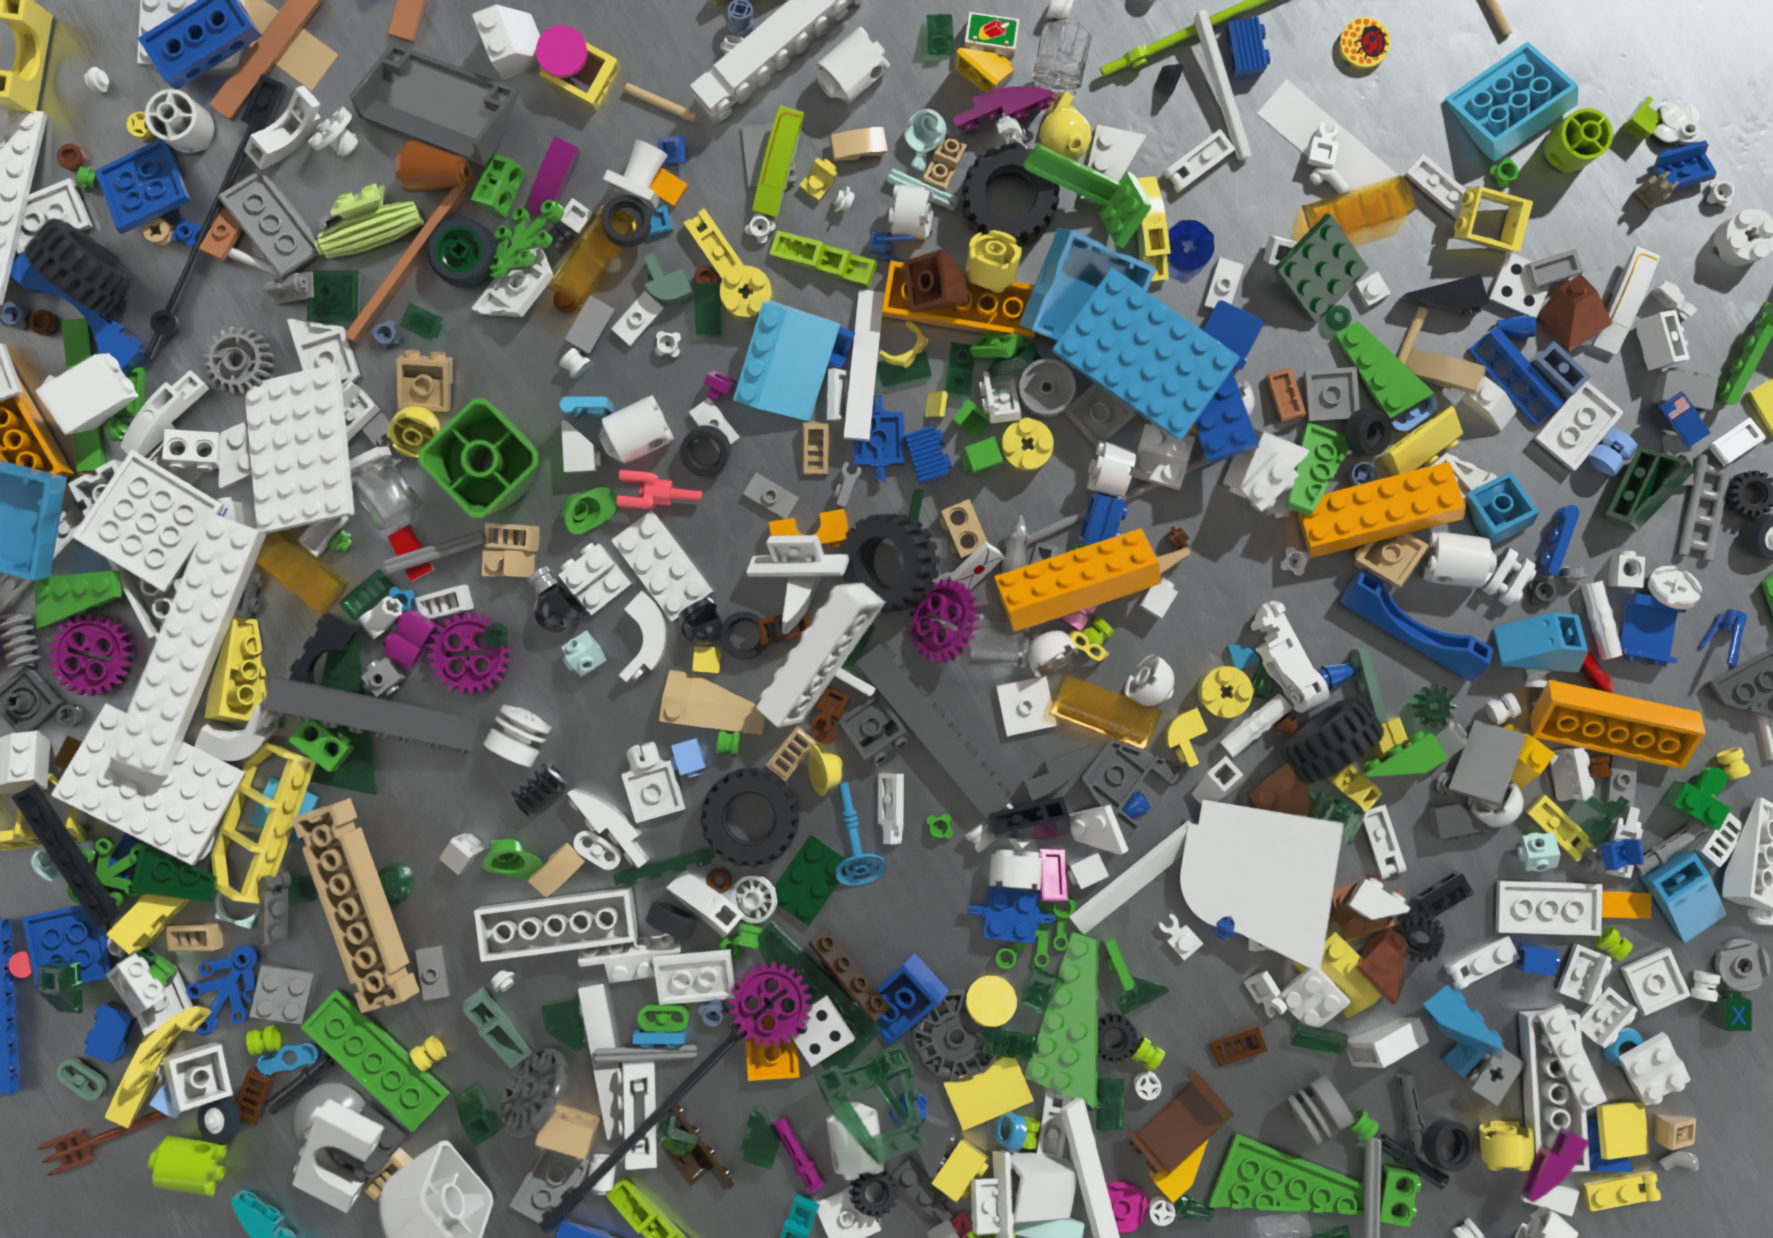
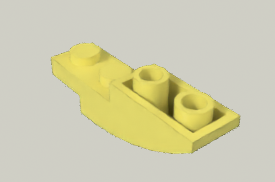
(1153, 231)

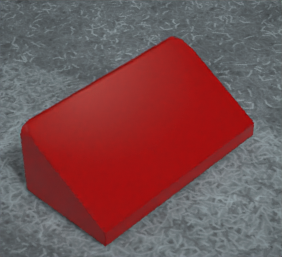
(1596, 674)

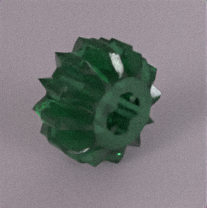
(1431, 696)

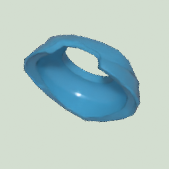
(1612, 1052)
(1017, 1133)

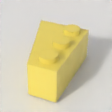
(145, 922)

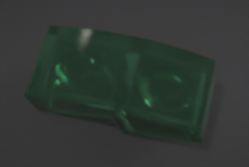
(960, 369)
(1008, 1044)

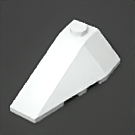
(1750, 869)

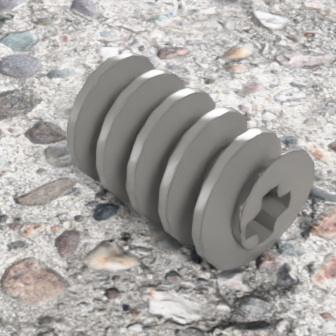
(18, 639)

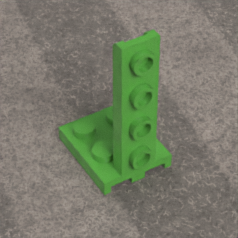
(1122, 201)
(1753, 350)

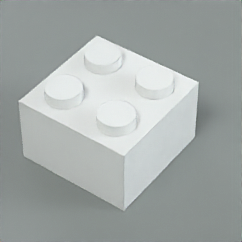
(197, 1076)

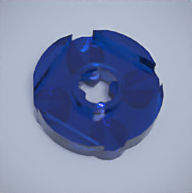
(1202, 240)

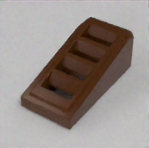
(803, 625)
(1245, 1032)
(254, 1074)

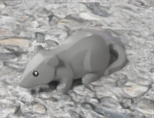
(1016, 546)

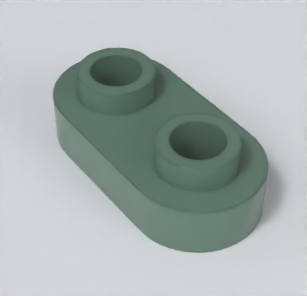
(81, 1081)

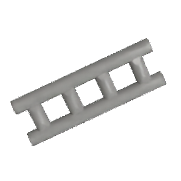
(1693, 518)

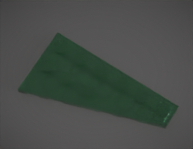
(357, 772)
(780, 948)

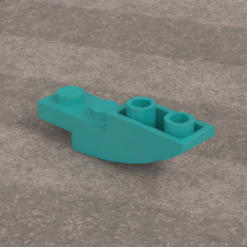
(257, 1218)

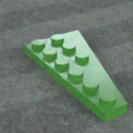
(1278, 1181)

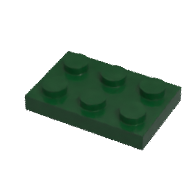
(809, 880)

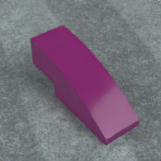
(552, 175)
(1554, 1164)

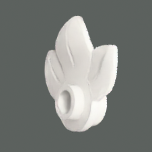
(1676, 123)

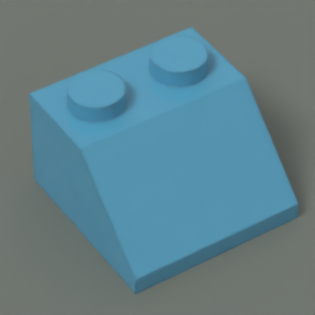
(1501, 508)

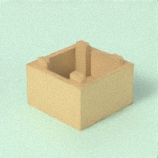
(569, 1132)

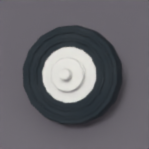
(1761, 537)
(219, 1120)

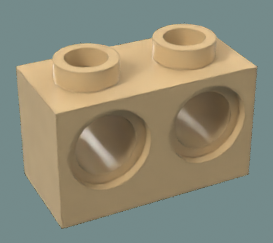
(970, 527)

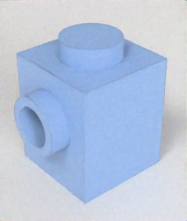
(688, 758)

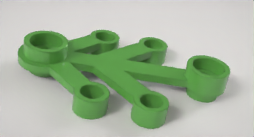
(522, 239)
(106, 874)
(1042, 933)

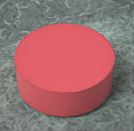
(20, 964)

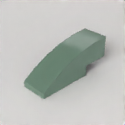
(496, 1028)

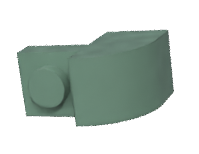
(669, 288)

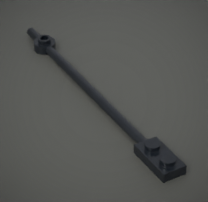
(257, 116)
(574, 1196)

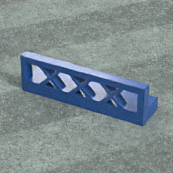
(1522, 369)

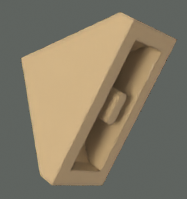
(1674, 1131)

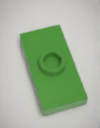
(1117, 964)

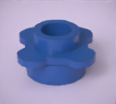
(193, 232)

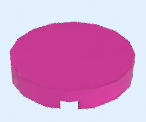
(561, 51)
(1128, 1205)

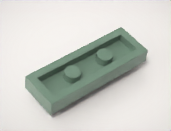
(1368, 682)

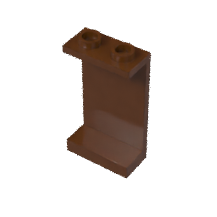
(1181, 1127)

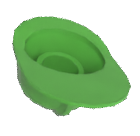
(588, 509)
(510, 860)

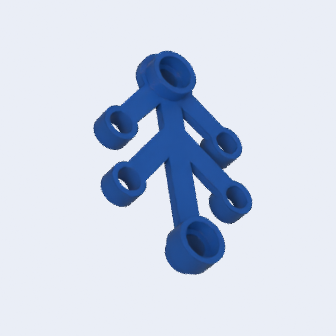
(227, 985)

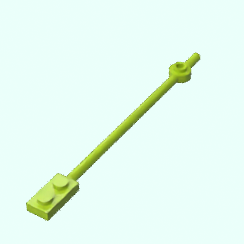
(1138, 56)

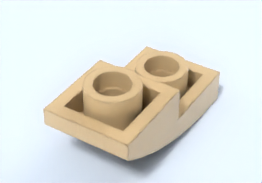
(857, 143)
(944, 163)
(556, 870)

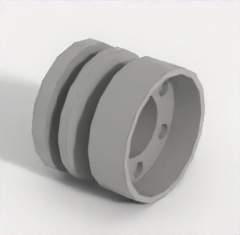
(1320, 1110)

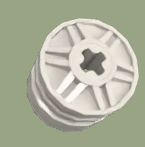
(517, 735)

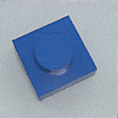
(674, 148)

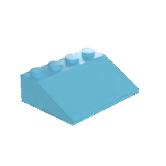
(1513, 101)
(786, 361)

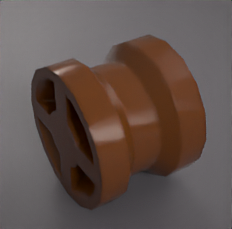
(1599, 766)

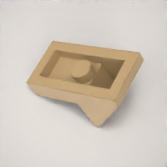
(508, 563)

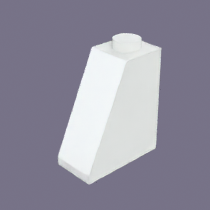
(1386, 1043)

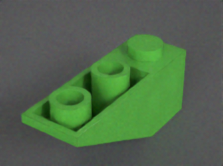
(1414, 757)

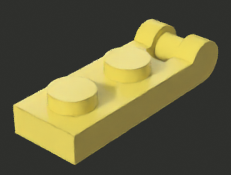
(713, 243)
(1553, 819)
(1621, 1191)

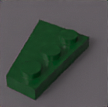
(171, 877)

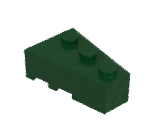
(1646, 487)

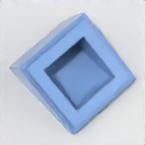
(163, 1102)

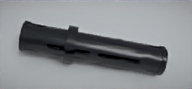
(308, 1077)
(1403, 1155)

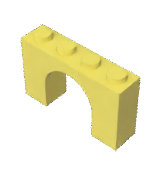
(31, 32)

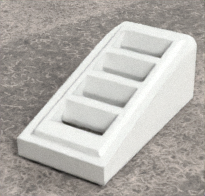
(459, 597)
(1724, 852)

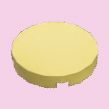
(991, 1001)

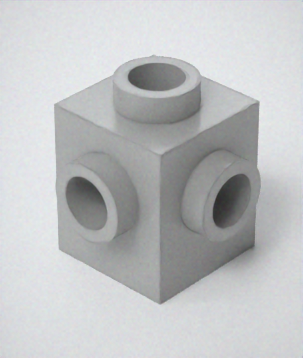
(385, 670)

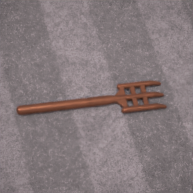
(85, 1144)

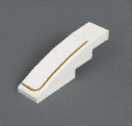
(1627, 298)

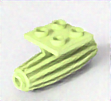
(367, 222)

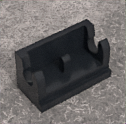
(1443, 894)

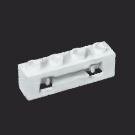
(639, 1156)

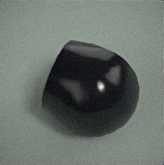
(554, 606)
(701, 622)

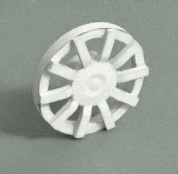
(754, 898)

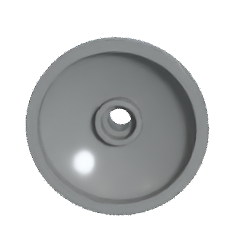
(317, 1097)

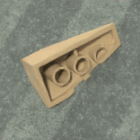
(700, 703)

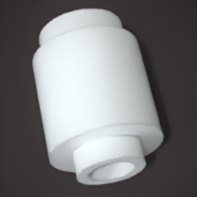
(606, 1182)

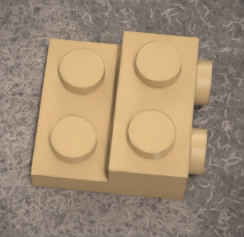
(424, 380)
(1391, 558)

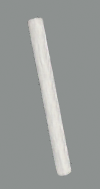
(1221, 84)

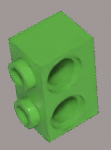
(498, 185)
(981, 456)
(319, 749)
(1405, 1195)

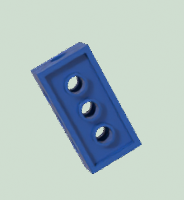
(198, 54)

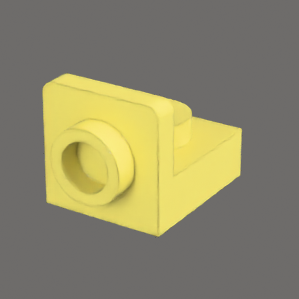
(819, 179)

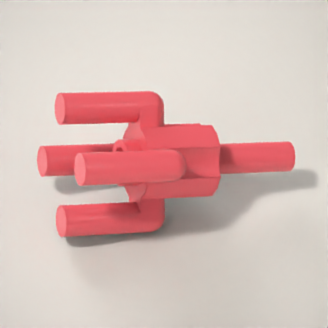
(652, 491)

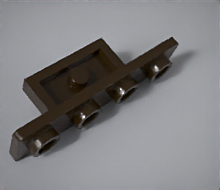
(848, 975)
(700, 1159)

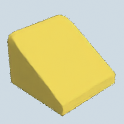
(936, 405)
(706, 659)

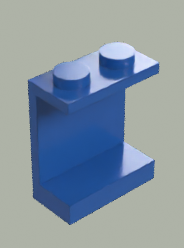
(1648, 630)

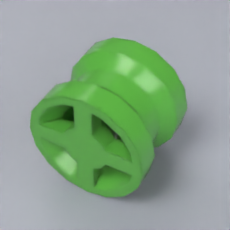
(728, 743)
(748, 935)
(162, 970)
(1363, 1126)

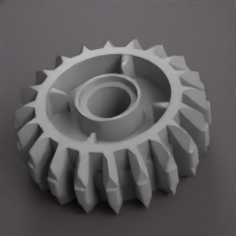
(225, 351)

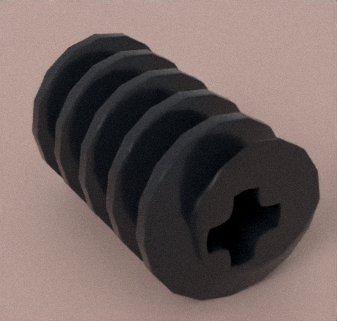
(539, 789)

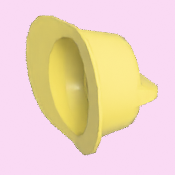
(824, 770)

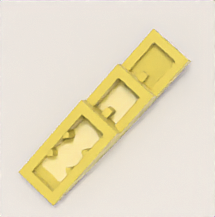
(128, 1103)

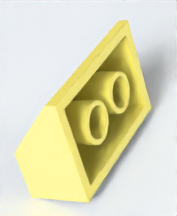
(1423, 443)
(1340, 966)

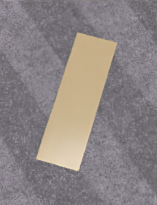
(305, 57)

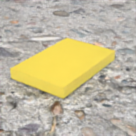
(989, 1094)

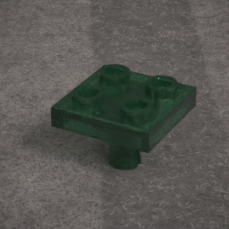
(335, 296)

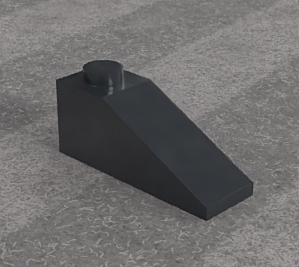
(1453, 297)
(1032, 821)

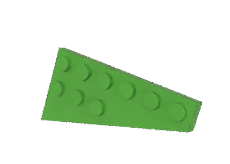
(1069, 1033)

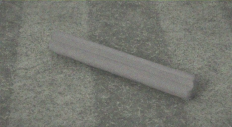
(433, 552)
(639, 1054)
(1372, 1188)

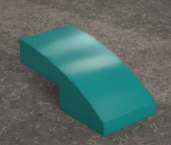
(800, 1218)

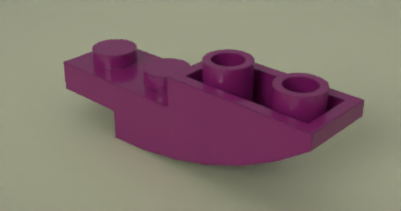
(1012, 101)

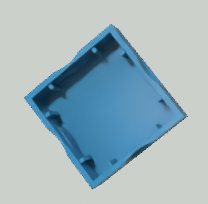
(1070, 278)
(29, 520)

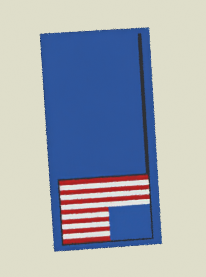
(1684, 419)

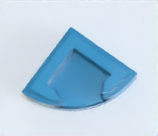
(660, 221)
(1242, 656)

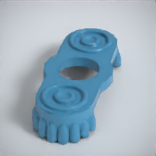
(273, 1061)

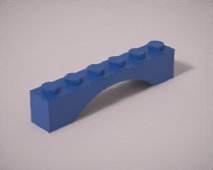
(107, 332)
(1459, 653)

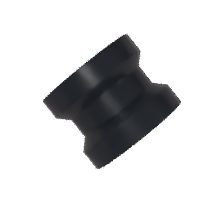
(560, 236)

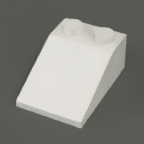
(23, 761)

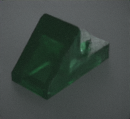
(1147, 991)

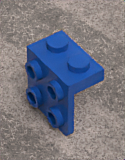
(1234, 329)

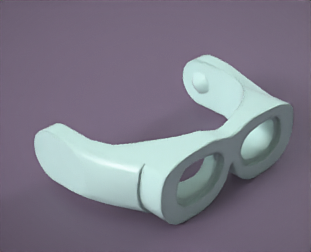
(223, 915)

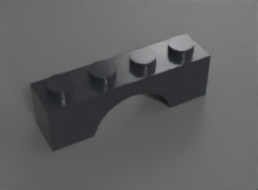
(332, 633)

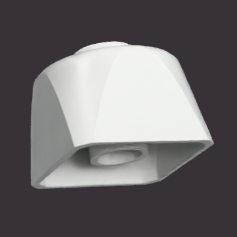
(435, 1198)

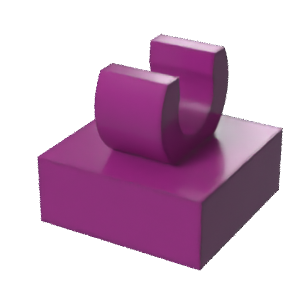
(719, 384)

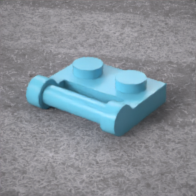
(595, 406)

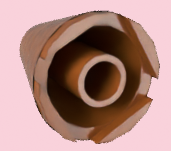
(429, 168)

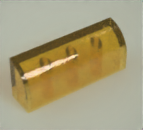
(1364, 205)
(589, 258)
(301, 572)
(1105, 712)

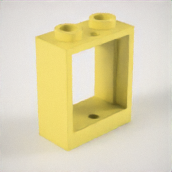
(598, 88)
(1514, 224)

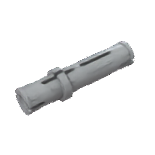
(1660, 854)

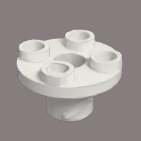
(335, 134)

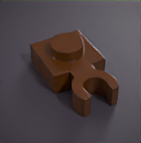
(831, 706)

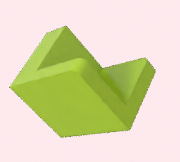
(1642, 120)

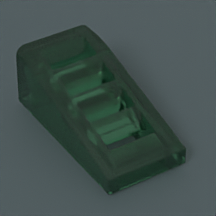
(346, 604)

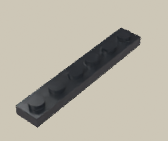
(66, 855)

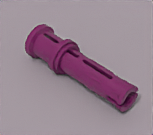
(803, 1165)

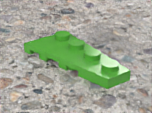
(1384, 375)
(1317, 469)
(73, 594)

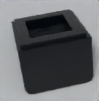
(1168, 78)

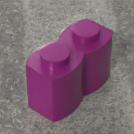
(409, 639)

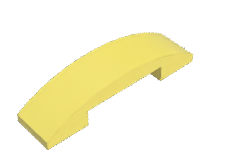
(140, 1070)

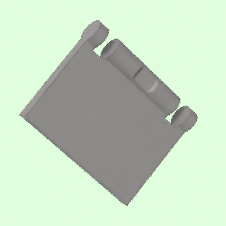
(755, 145)

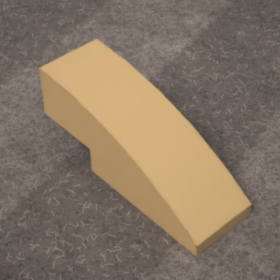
(1446, 371)

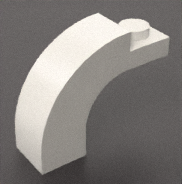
(287, 132)
(654, 632)
(235, 744)

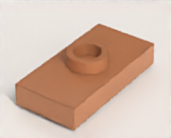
(221, 236)
(1285, 395)

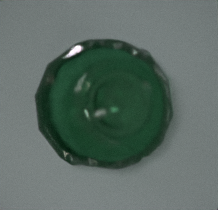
(396, 882)

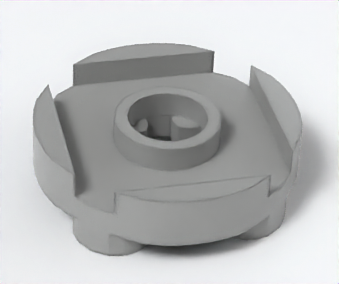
(1754, 973)

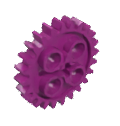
(934, 637)
(85, 676)
(470, 676)
(785, 1022)

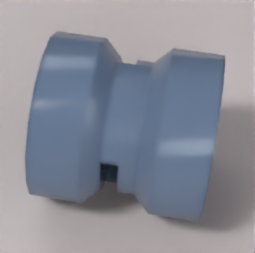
(740, 17)
(1365, 471)

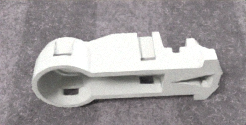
(1288, 665)

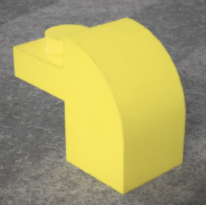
(1181, 729)
(1355, 788)

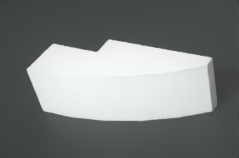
(798, 599)

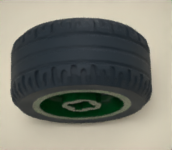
(449, 242)

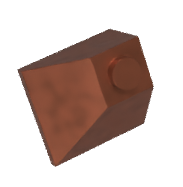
(934, 282)
(1574, 313)
(1385, 963)

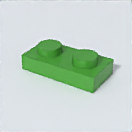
(997, 345)

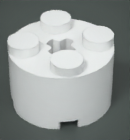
(912, 211)
(1745, 237)
(1111, 470)
(1015, 870)
(1546, 1224)

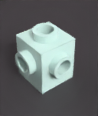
(583, 654)
(1539, 851)

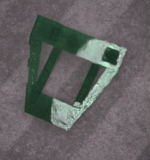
(840, 1083)

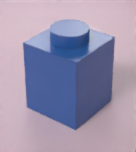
(1538, 959)

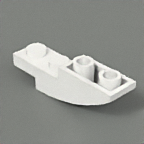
(160, 411)
(604, 815)

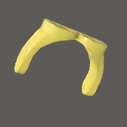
(906, 359)
(1074, 634)

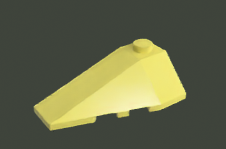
(239, 674)

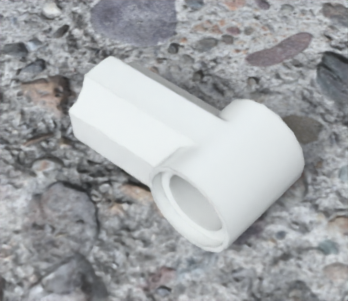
(378, 620)

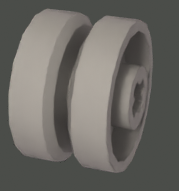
(1042, 403)

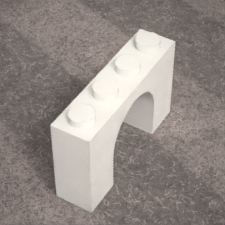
(317, 1171)

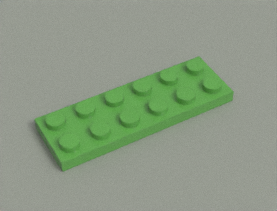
(374, 1060)

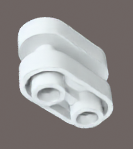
(1522, 573)

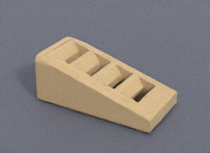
(815, 425)
(527, 540)
(1168, 560)
(790, 740)
(210, 937)
(396, 1162)

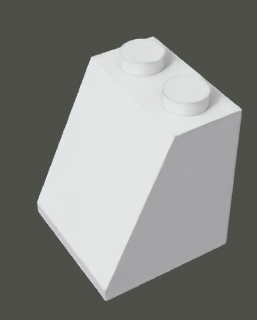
(508, 39)
(87, 394)
(1247, 463)
(1041, 1186)

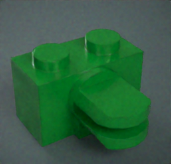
(1700, 800)

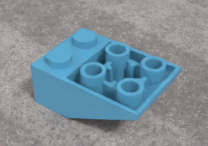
(1542, 643)
(1685, 894)
(1456, 1021)

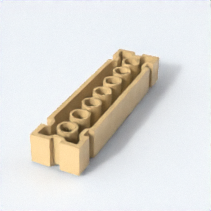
(355, 905)

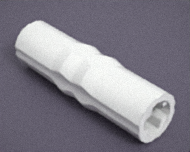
(1601, 620)
(1255, 725)

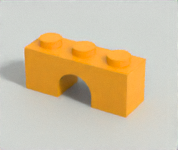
(831, 531)

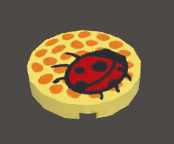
(1364, 43)

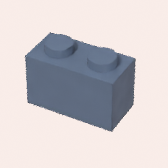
(1559, 369)

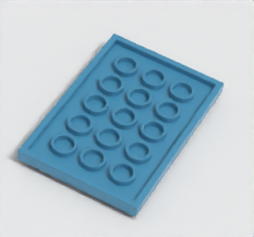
(1145, 354)

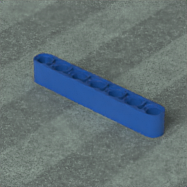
(8, 1030)

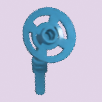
(858, 860)

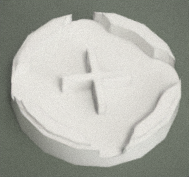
(1674, 587)

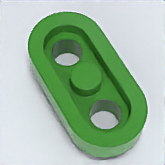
(664, 1020)

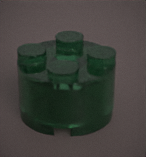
(1332, 809)

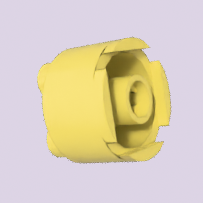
(993, 260)
(735, 283)
(1026, 430)
(1239, 691)
(1507, 1145)

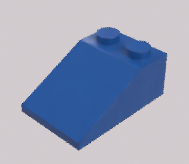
(905, 993)

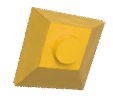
(984, 68)
(1532, 759)

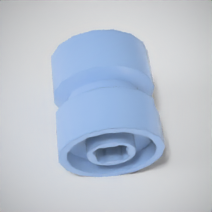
(1614, 449)

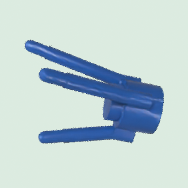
(883, 242)
(1733, 623)

